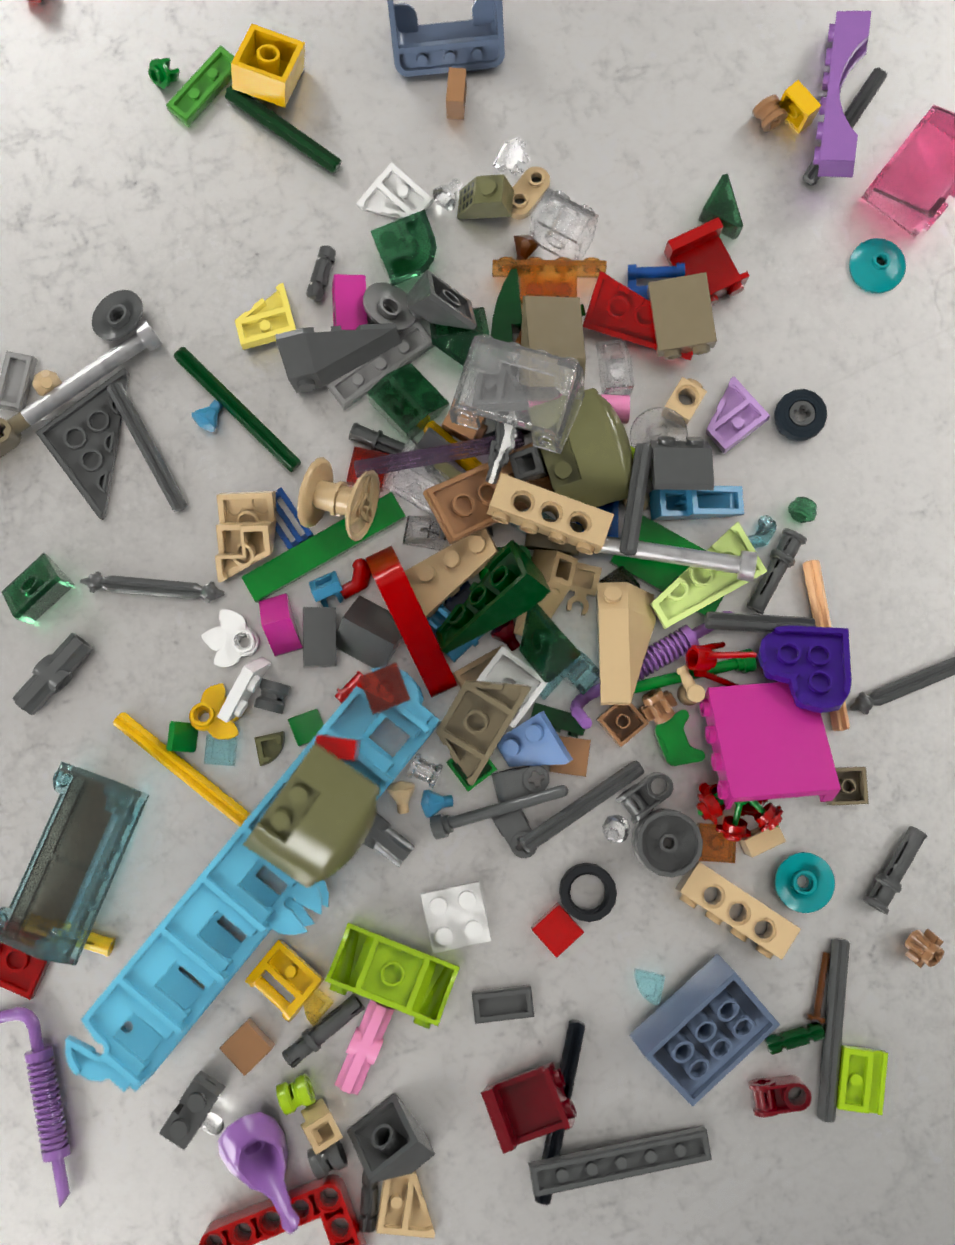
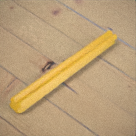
(181, 768)

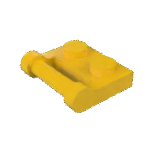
(291, 973)

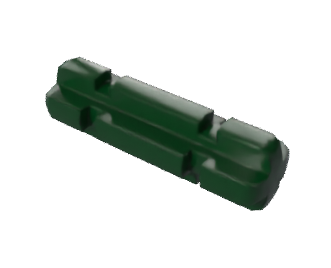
(795, 1038)

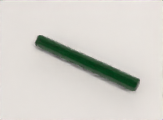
(284, 129)

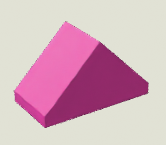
(279, 625)

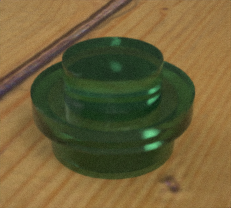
(803, 509)

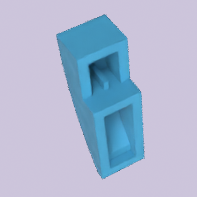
(696, 504)

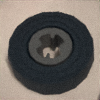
(810, 425)

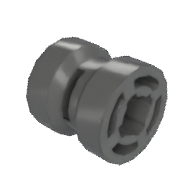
(271, 696)
(327, 1160)

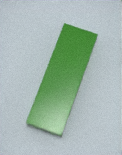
(202, 87)

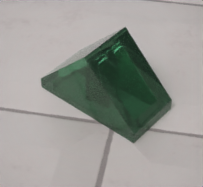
(723, 205)

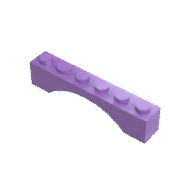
(838, 138)

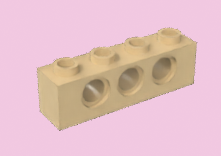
(566, 510)
(779, 932)

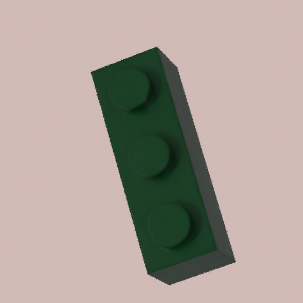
(560, 720)

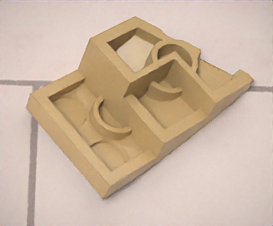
(244, 530)

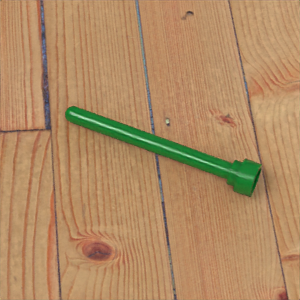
(742, 665)

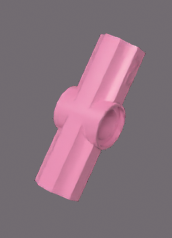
(364, 1047)

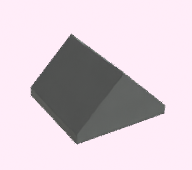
(368, 633)

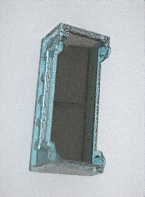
(72, 865)

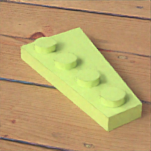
(702, 586)

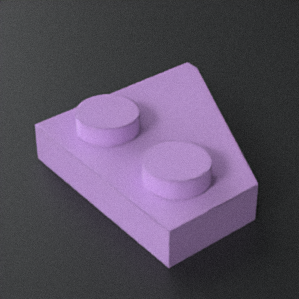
(735, 417)

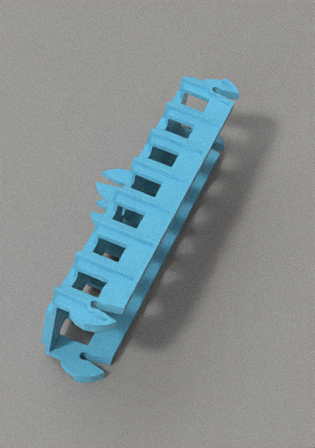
(154, 989)

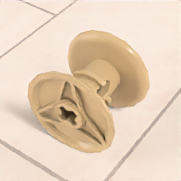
(321, 494)

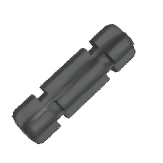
(321, 273)
(368, 1205)

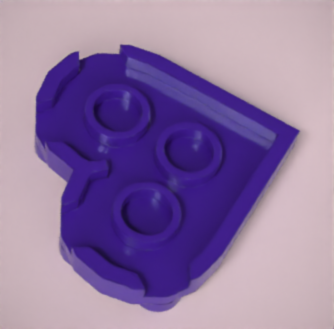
(811, 662)

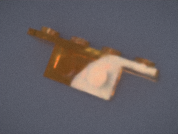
(549, 277)

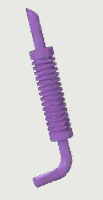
(656, 657)
(46, 1097)

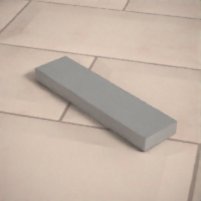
(359, 381)

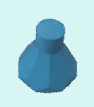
(207, 416)
(433, 802)

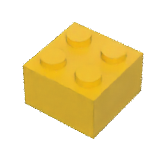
(268, 65)

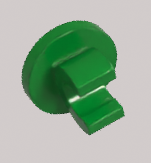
(160, 73)

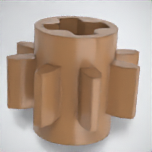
(658, 706)
(924, 948)

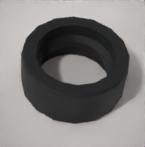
(592, 914)

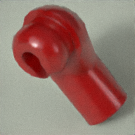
(360, 579)

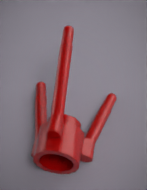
(702, 659)

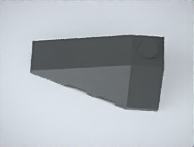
(322, 357)

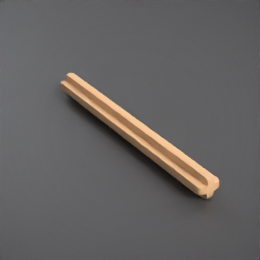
(820, 613)

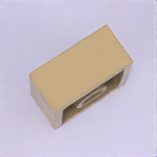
(761, 841)

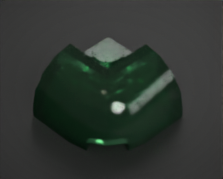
(405, 247)

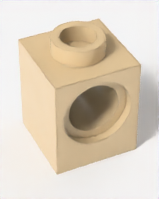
(693, 390)

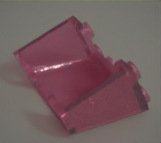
(918, 175)

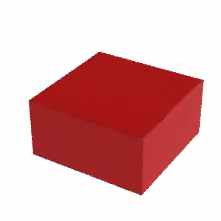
(340, 747)
(557, 930)

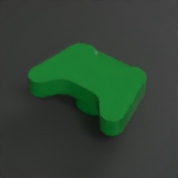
(674, 741)

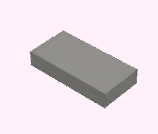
(16, 380)

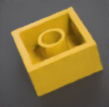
(800, 106)

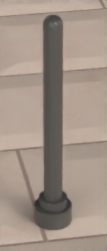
(443, 825)

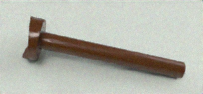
(820, 990)

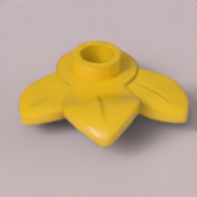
(211, 703)

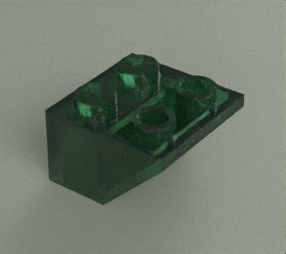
(407, 400)

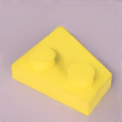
(265, 320)

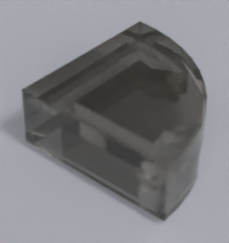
(620, 575)

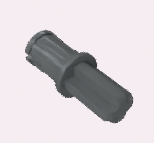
(375, 440)

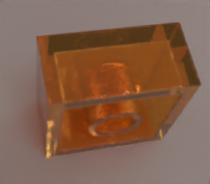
(715, 846)

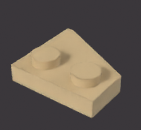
(403, 1208)

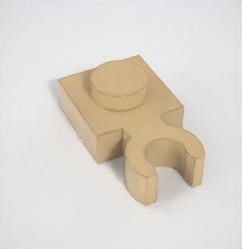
(584, 585)

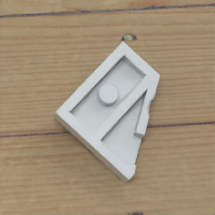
(394, 195)
(243, 688)

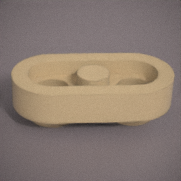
(529, 191)

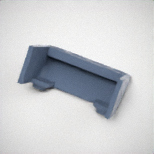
(455, 44)

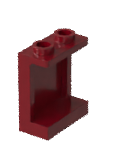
(529, 1106)

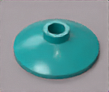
(870, 274)
(818, 886)

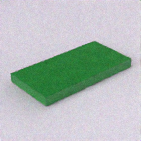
(655, 573)

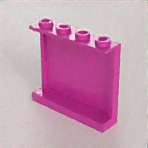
(766, 745)

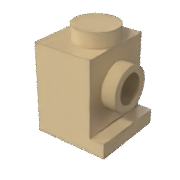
(320, 1126)

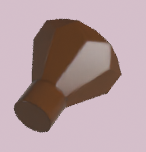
(525, 246)

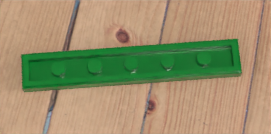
(317, 551)

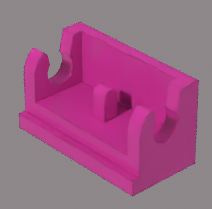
(348, 301)

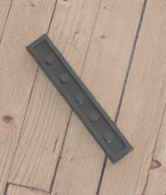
(619, 1161)

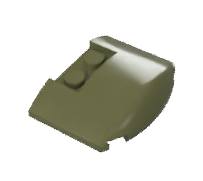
(595, 458)
(316, 819)

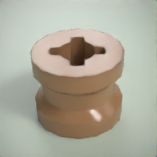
(770, 113)

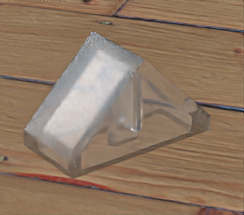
(424, 533)

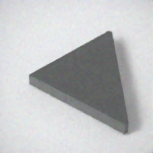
(87, 442)

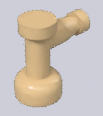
(689, 692)

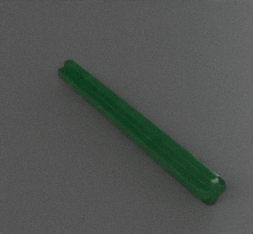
(237, 409)

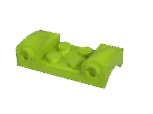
(392, 975)

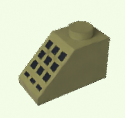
(486, 198)

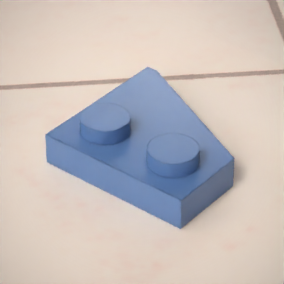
(533, 744)

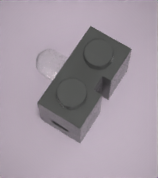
(195, 1112)

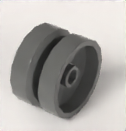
(685, 845)

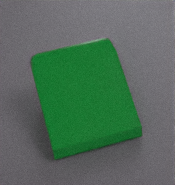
(306, 726)
(182, 737)

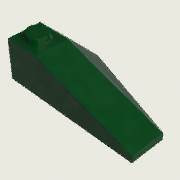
(504, 593)

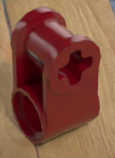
(776, 1095)

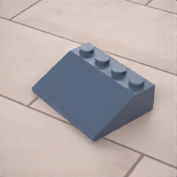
(704, 1030)

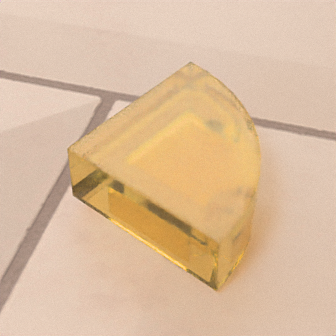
(317, 1006)

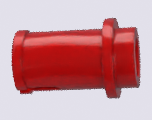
(349, 687)

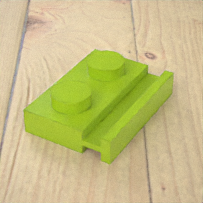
(862, 1079)

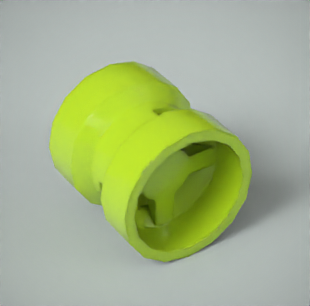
(295, 1094)

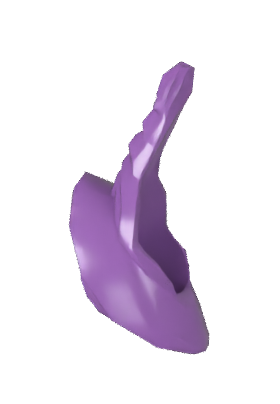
(260, 1164)

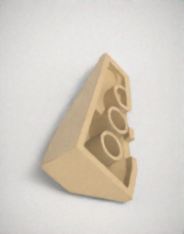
(624, 634)

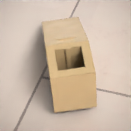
(559, 573)

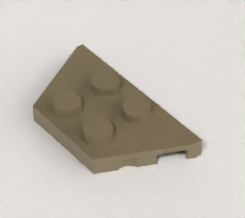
(478, 722)

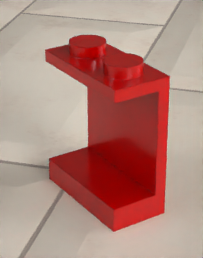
(705, 252)

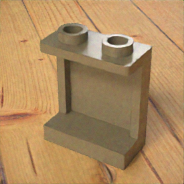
(682, 315)

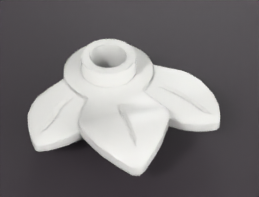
(227, 638)

